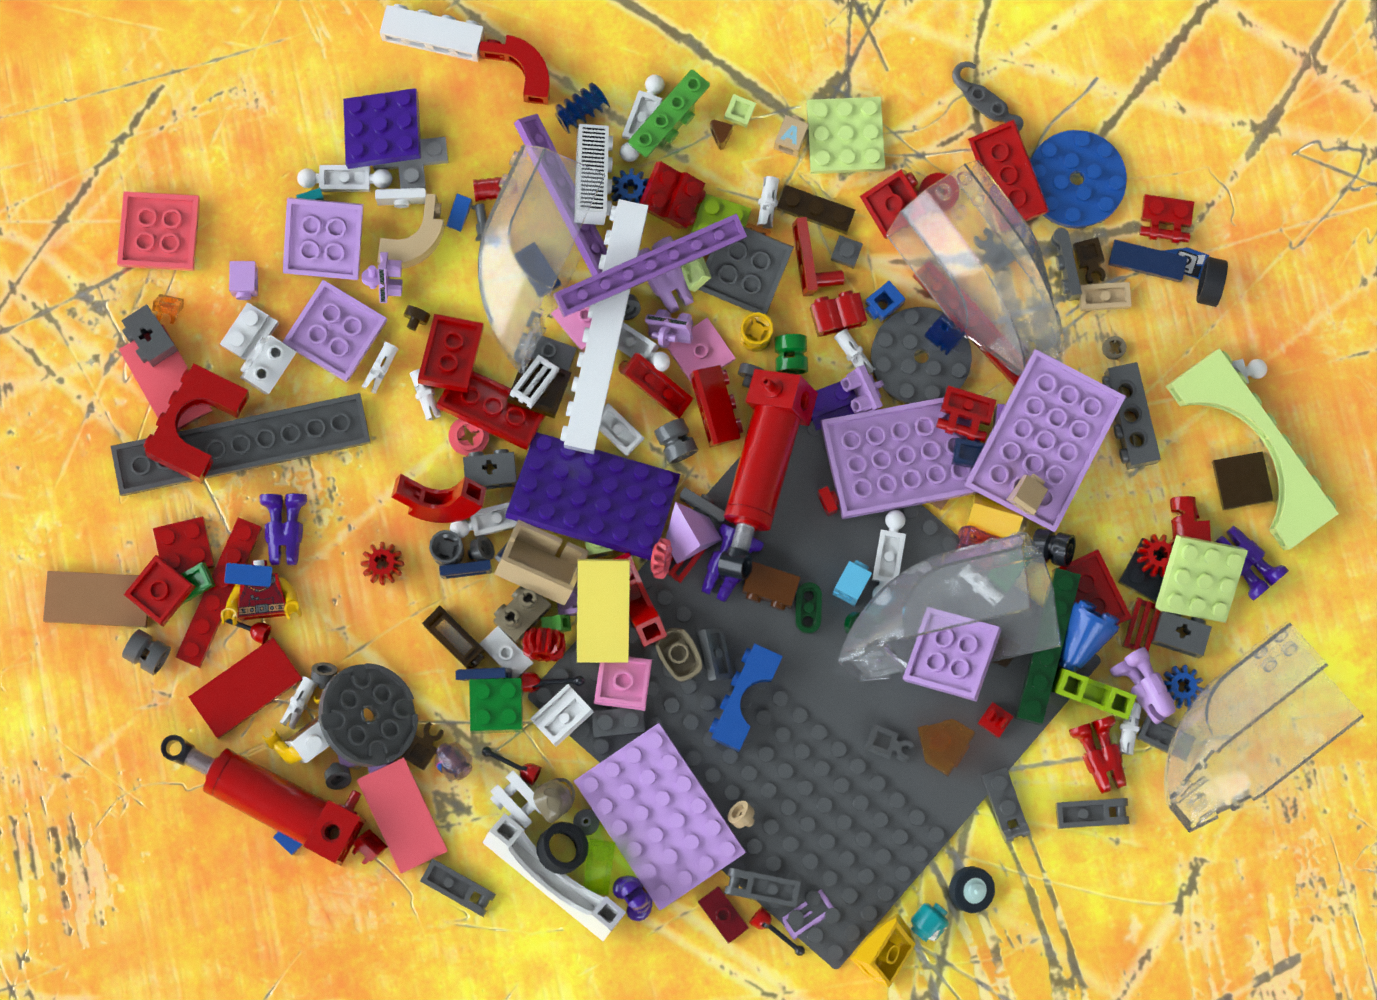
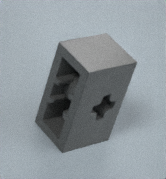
(144, 322)
(502, 477)
(1191, 644)

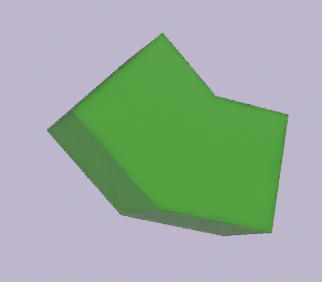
(558, 622)

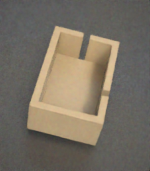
(532, 562)

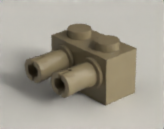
(521, 613)

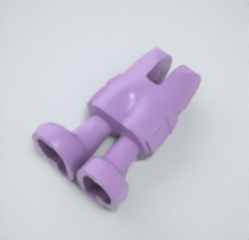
(666, 283)
(1148, 686)

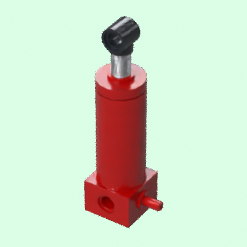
(779, 407)
(274, 800)

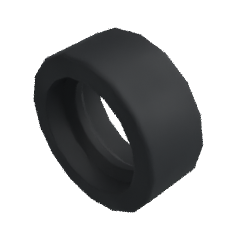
(1212, 281)
(577, 837)

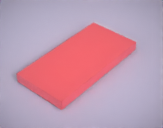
(161, 381)
(402, 815)

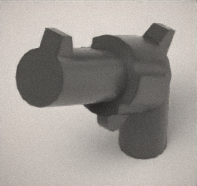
(481, 219)

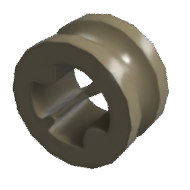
(1122, 348)

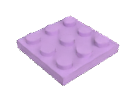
(323, 238)
(335, 331)
(953, 659)

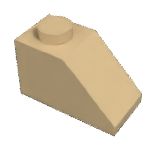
(1028, 494)

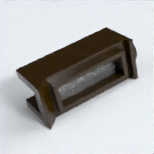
(454, 638)

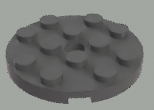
(895, 362)
(344, 721)

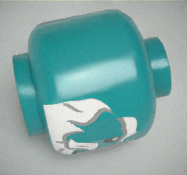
(929, 922)

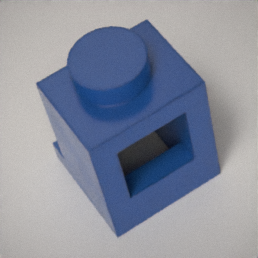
(890, 295)

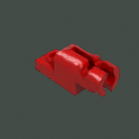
(1187, 522)

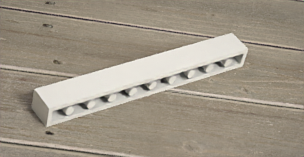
(604, 333)

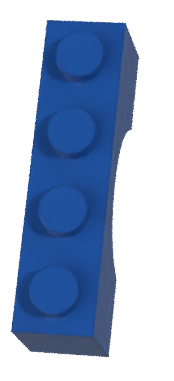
(758, 668)

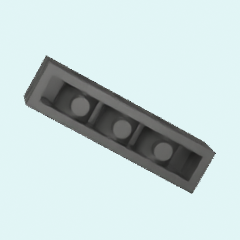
(1134, 456)

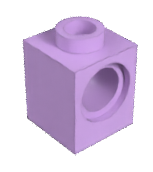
(243, 279)

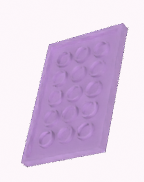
(1045, 430)
(893, 458)
(659, 816)

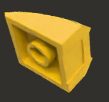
(885, 950)

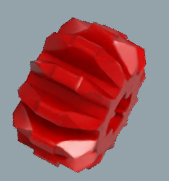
(1148, 557)
(391, 559)
(543, 644)

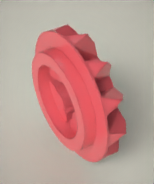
(462, 447)
(661, 558)

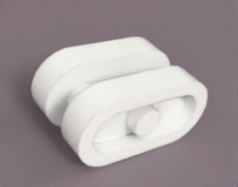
(501, 799)

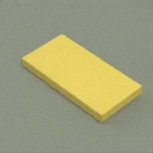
(603, 610)

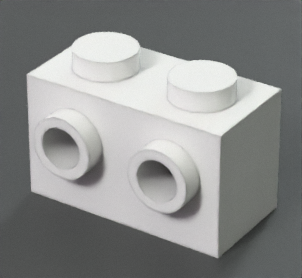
(267, 364)

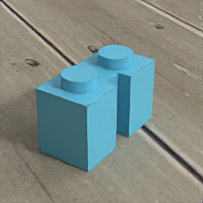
(852, 582)

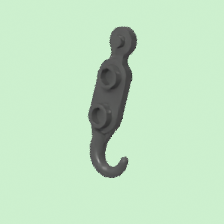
(983, 99)

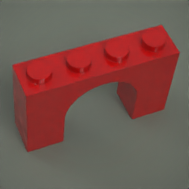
(197, 388)

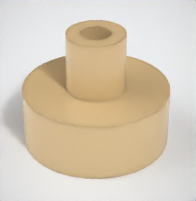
(741, 815)

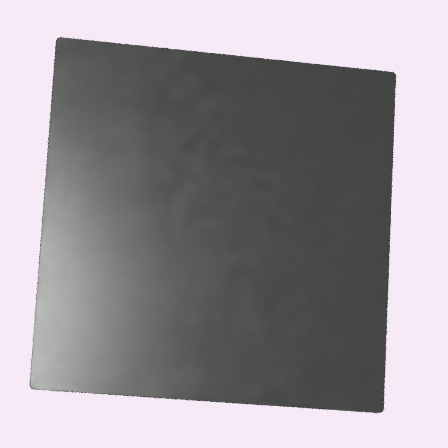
(817, 796)

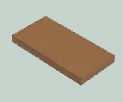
(91, 600)

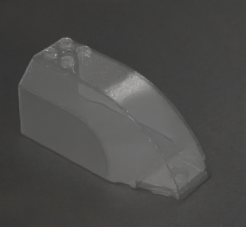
(531, 245)
(981, 265)
(985, 582)
(1253, 728)

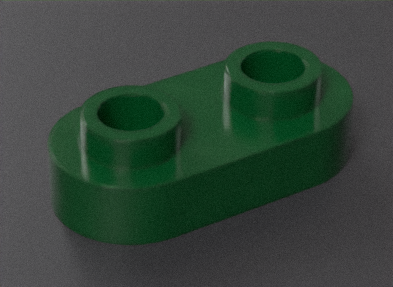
(808, 608)

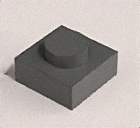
(846, 251)

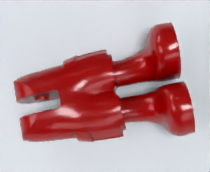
(1102, 760)

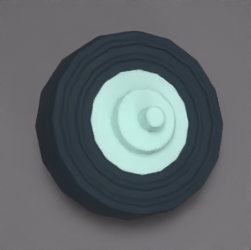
(972, 889)

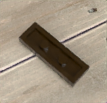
(816, 209)

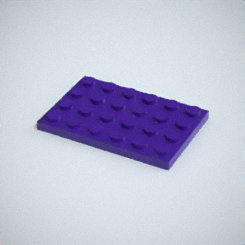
(593, 496)

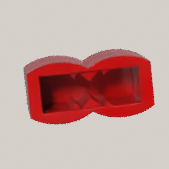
(838, 314)

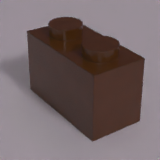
(771, 586)

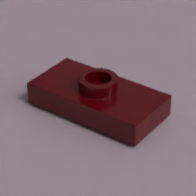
(723, 915)

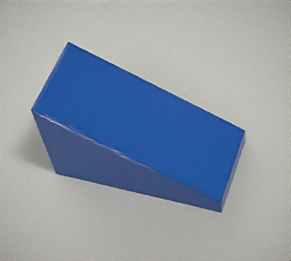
(459, 212)

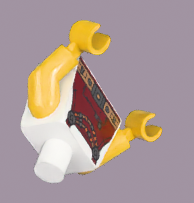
(302, 745)

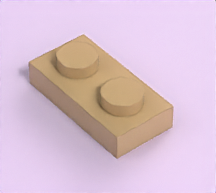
(1105, 296)

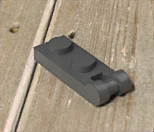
(1065, 262)
(1005, 804)
(1091, 813)
(456, 887)
(763, 888)

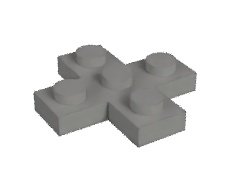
(412, 171)

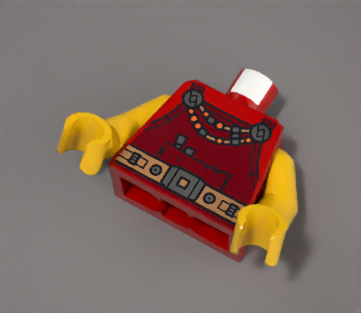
(261, 601)

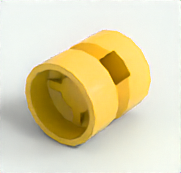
(756, 332)

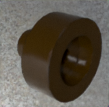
(416, 316)

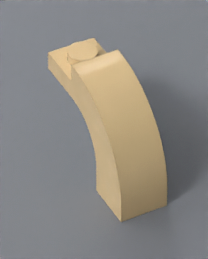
(422, 243)

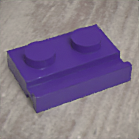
(832, 403)

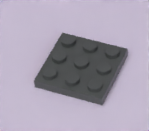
(748, 271)

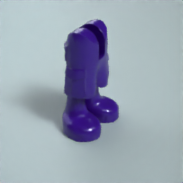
(283, 533)
(1254, 558)
(713, 574)
(638, 901)

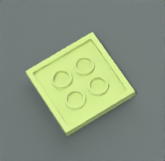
(845, 135)
(1201, 578)

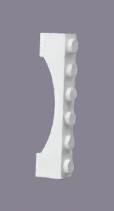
(590, 909)

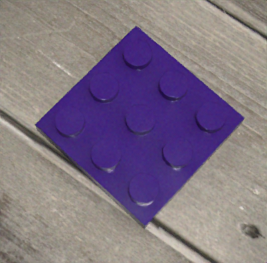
(382, 128)

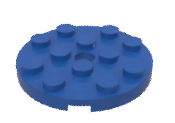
(1101, 172)

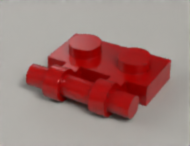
(1166, 211)
(966, 406)

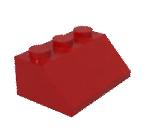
(716, 405)

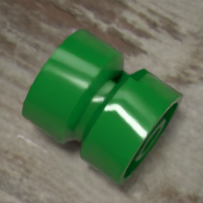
(795, 346)

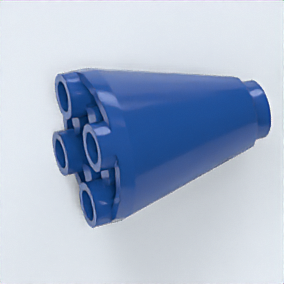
(1086, 634)

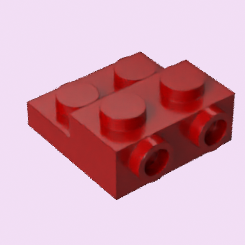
(673, 195)
(889, 198)

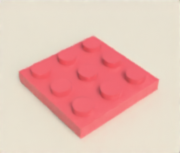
(158, 231)

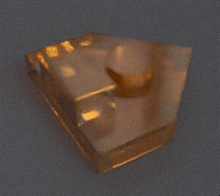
(945, 744)

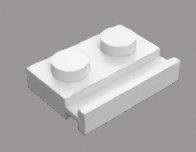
(247, 331)
(561, 715)

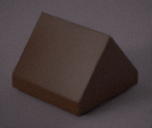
(721, 132)

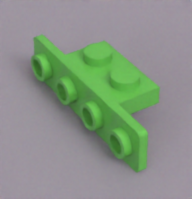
(670, 115)

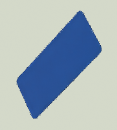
(248, 574)

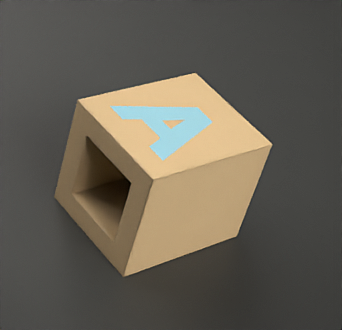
(791, 135)

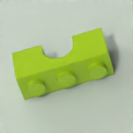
(1093, 693)

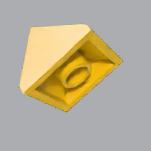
(993, 517)

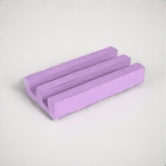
(794, 934)

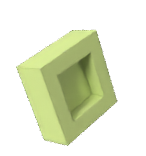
(740, 110)

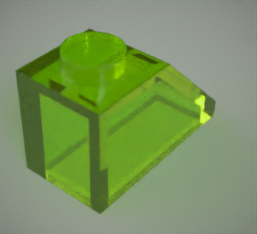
(599, 866)

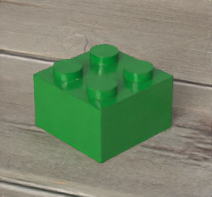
(496, 705)

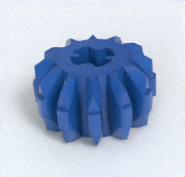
(621, 185)
(1190, 687)

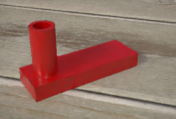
(809, 279)
(656, 385)

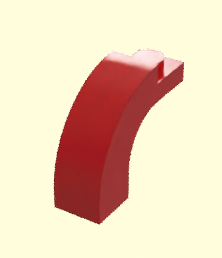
(527, 60)
(439, 505)
(641, 610)

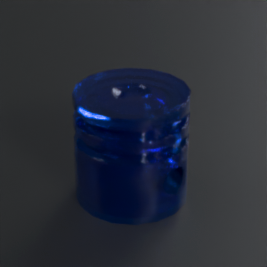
(945, 334)

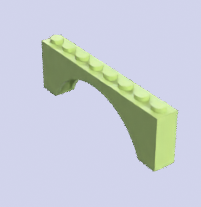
(1301, 502)

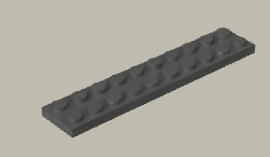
(251, 442)

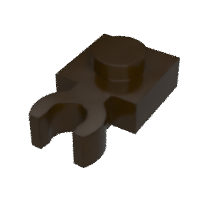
(1089, 256)
(421, 750)

